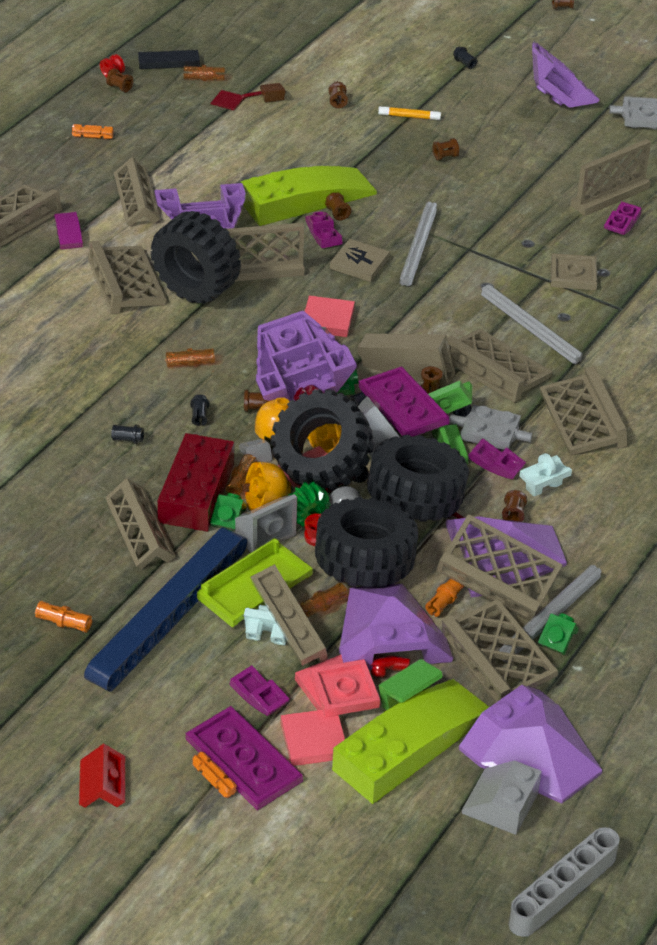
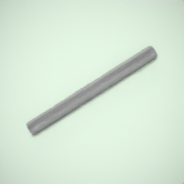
(418, 244)
(532, 324)
(558, 605)

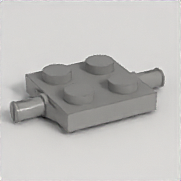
(637, 112)
(495, 426)

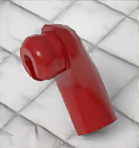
(389, 662)

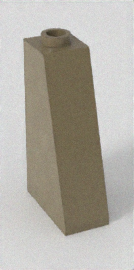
(410, 351)

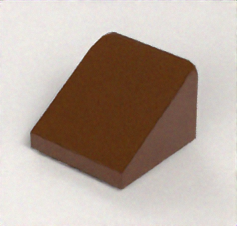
(272, 92)

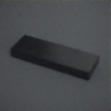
(168, 59)

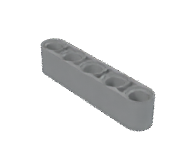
(563, 881)

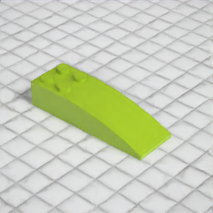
(301, 191)
(405, 738)

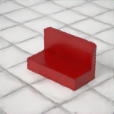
(102, 777)

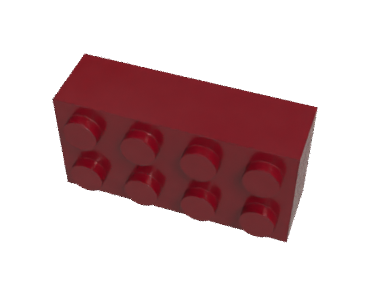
(195, 482)

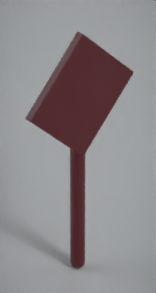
(231, 100)

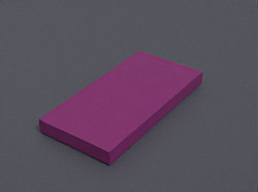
(403, 402)
(245, 757)

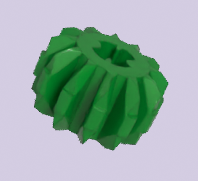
(310, 500)

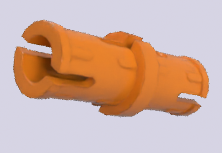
(445, 595)
(63, 616)

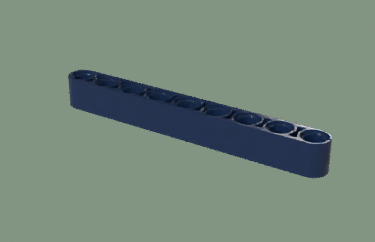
(163, 610)

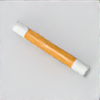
(390, 111)

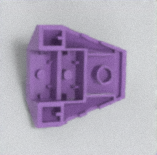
(558, 80)
(224, 210)
(299, 354)
(533, 535)
(388, 622)
(536, 733)

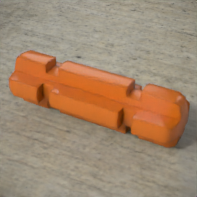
(92, 131)
(214, 774)

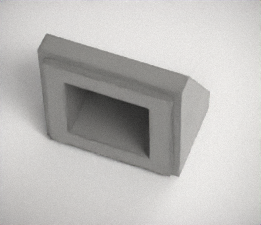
(257, 448)

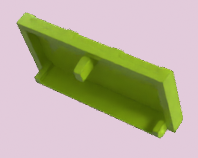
(233, 590)

